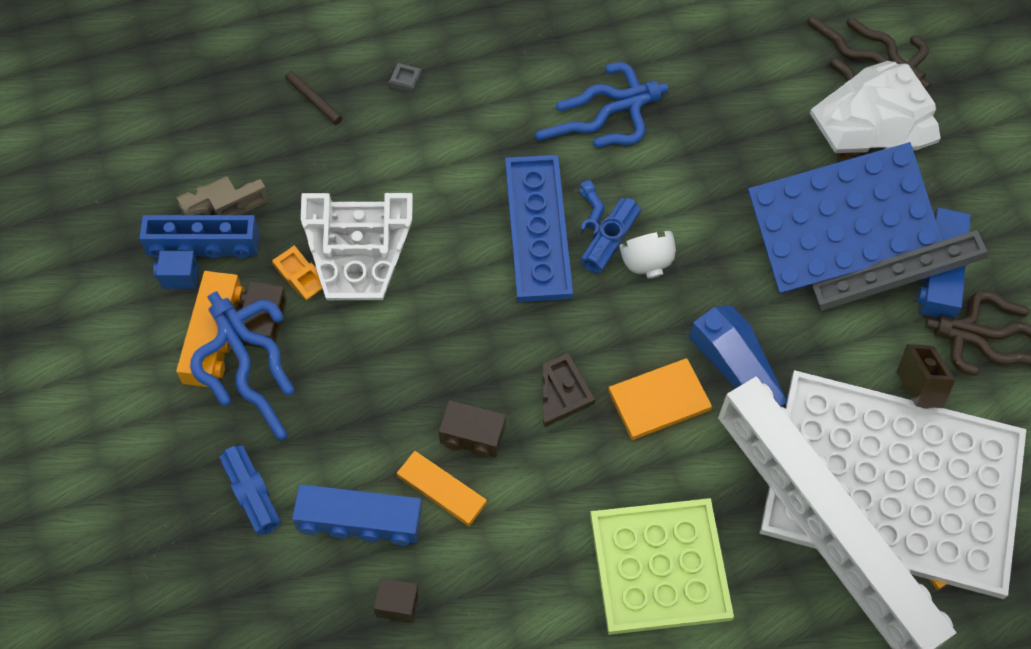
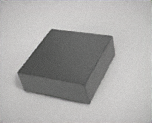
(405, 78)

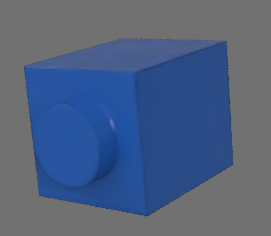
(176, 269)

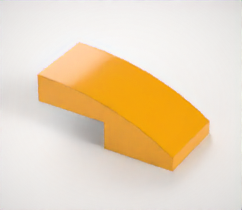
(298, 273)

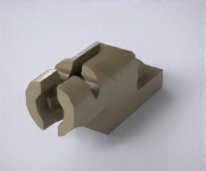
(223, 199)

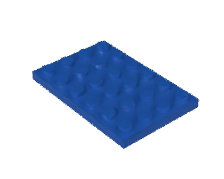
(843, 217)

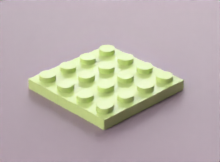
(660, 566)

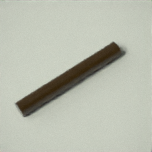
(313, 97)

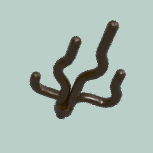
(871, 55)
(967, 331)

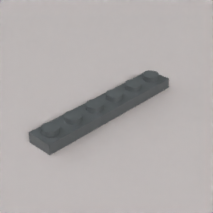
(901, 270)

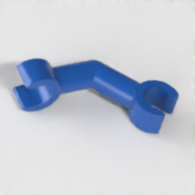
(588, 192)

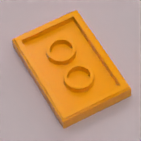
(659, 399)

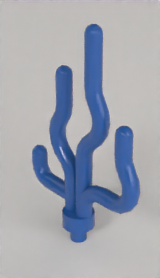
(630, 98)
(231, 326)

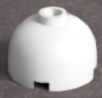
(649, 254)

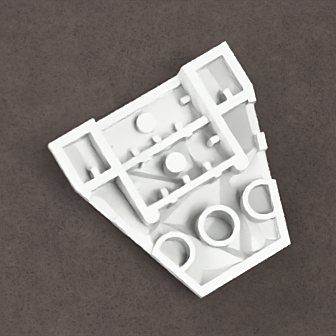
(878, 109)
(356, 242)

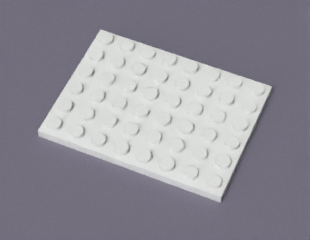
(926, 477)

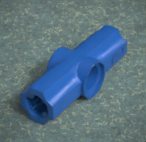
(605, 246)
(250, 490)

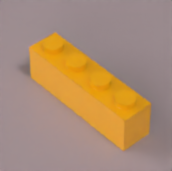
(204, 328)

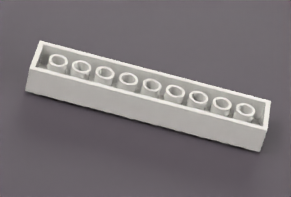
(833, 521)

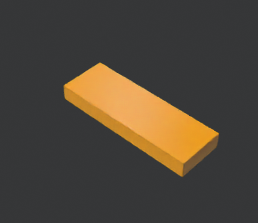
(442, 488)

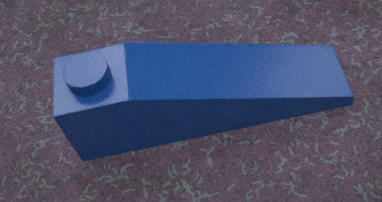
(734, 349)

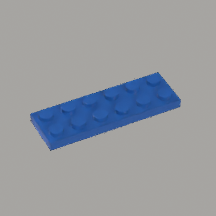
(538, 229)

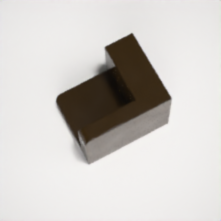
(396, 600)

